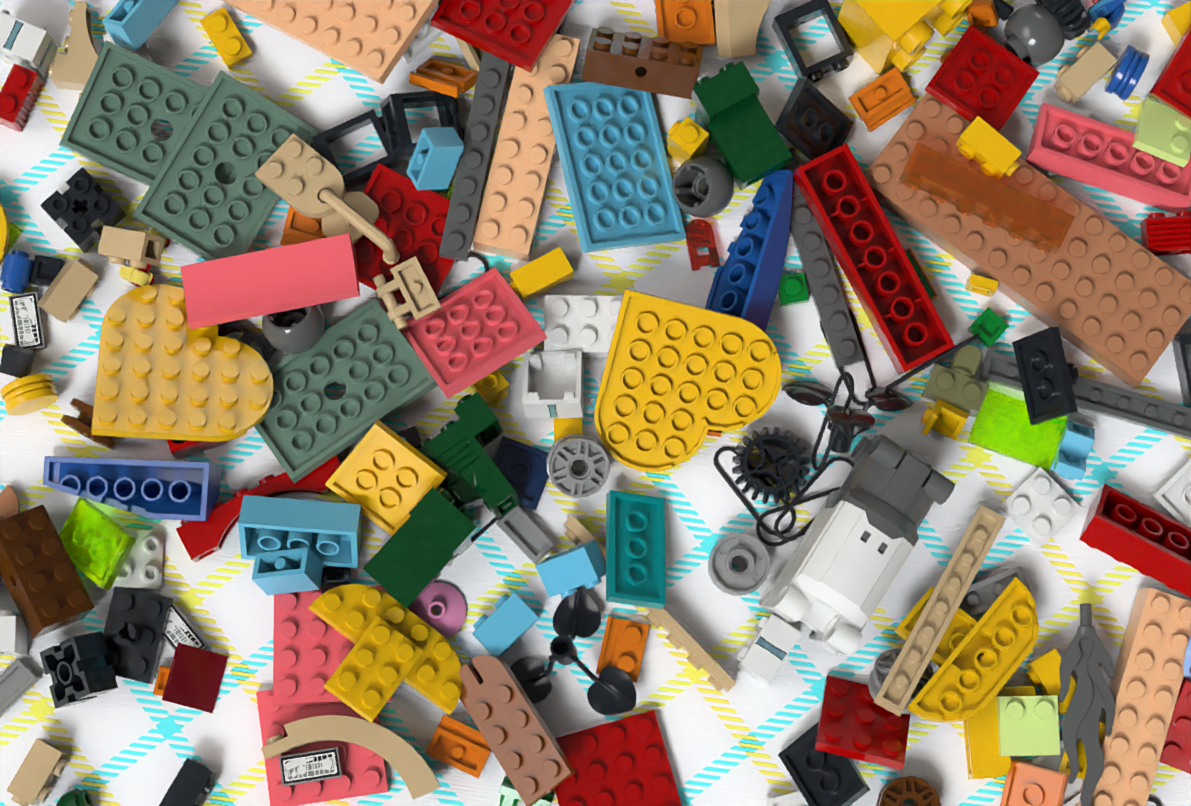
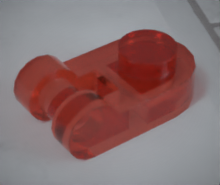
(699, 236)

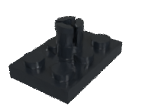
(812, 121)
(1045, 376)
(135, 632)
(820, 775)

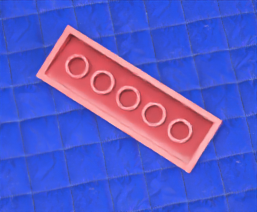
(1106, 159)
(270, 281)

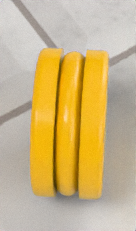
(29, 394)

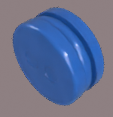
(1127, 72)

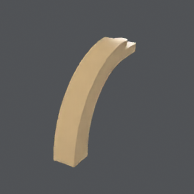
(391, 747)

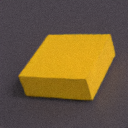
(981, 285)

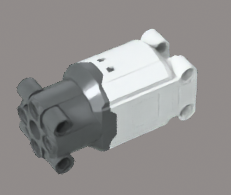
(857, 544)

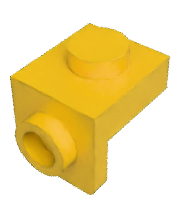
(944, 419)

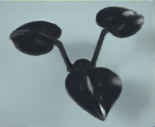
(847, 420)
(577, 617)

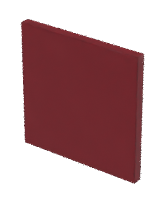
(194, 678)

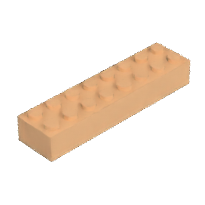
(523, 156)
(1144, 696)

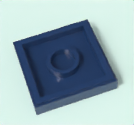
(523, 469)

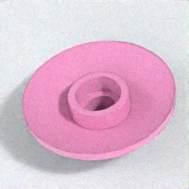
(452, 605)

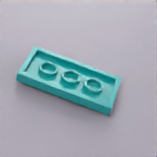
(635, 549)

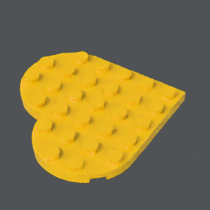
(676, 377)
(173, 379)

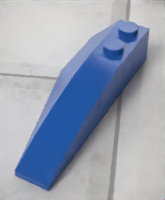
(755, 263)
(139, 486)

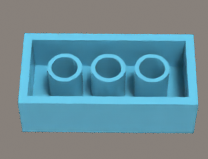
(279, 524)

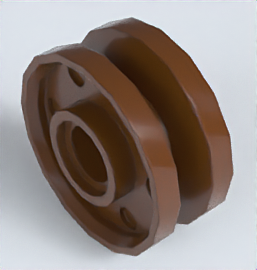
(83, 423)
(909, 788)

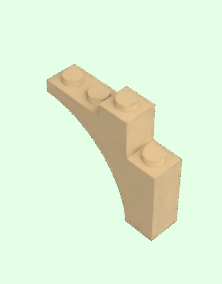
(738, 26)
(74, 68)

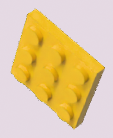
(385, 477)

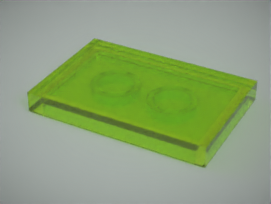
(1006, 430)
(96, 543)

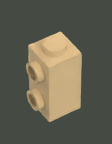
(1084, 74)
(132, 246)
(69, 289)
(36, 773)

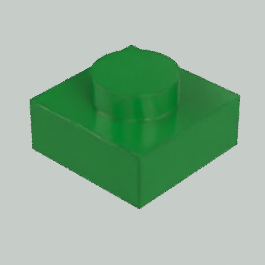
(792, 290)
(988, 326)

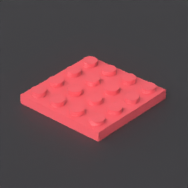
(473, 333)
(305, 651)
(361, 768)

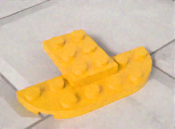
(388, 649)
(974, 655)

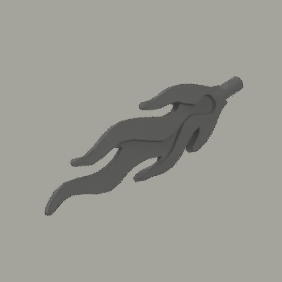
(1091, 695)

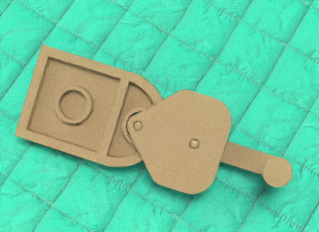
(304, 176)

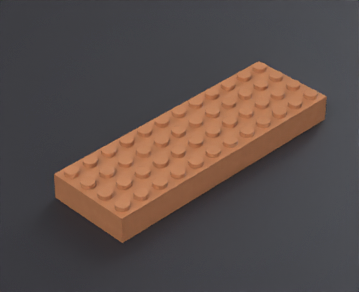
(1097, 287)

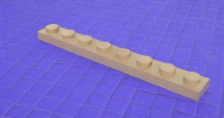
(939, 611)
(660, 617)

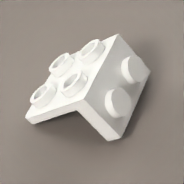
(143, 563)

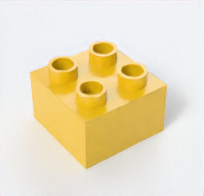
(897, 29)

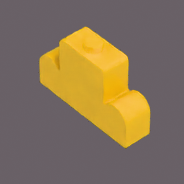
(982, 738)

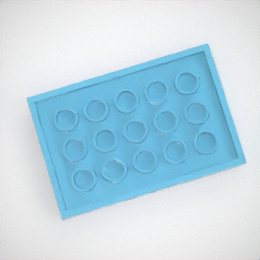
(613, 166)

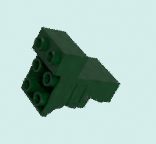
(739, 124)
(471, 473)
(422, 547)

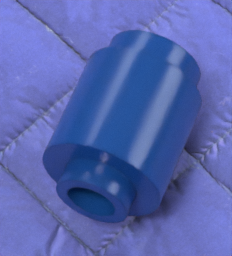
(16, 272)

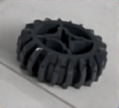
(1069, 15)
(765, 453)

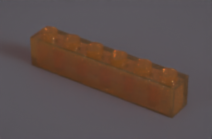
(986, 198)

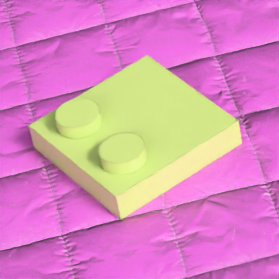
(1163, 133)
(1028, 725)

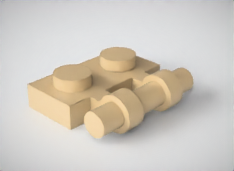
(415, 289)

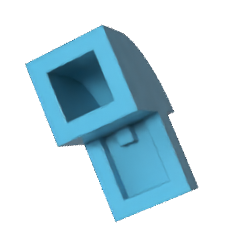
(1073, 450)

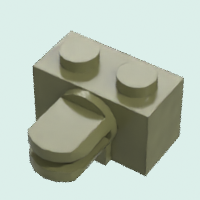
(958, 383)

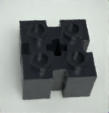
(83, 192)
(78, 669)

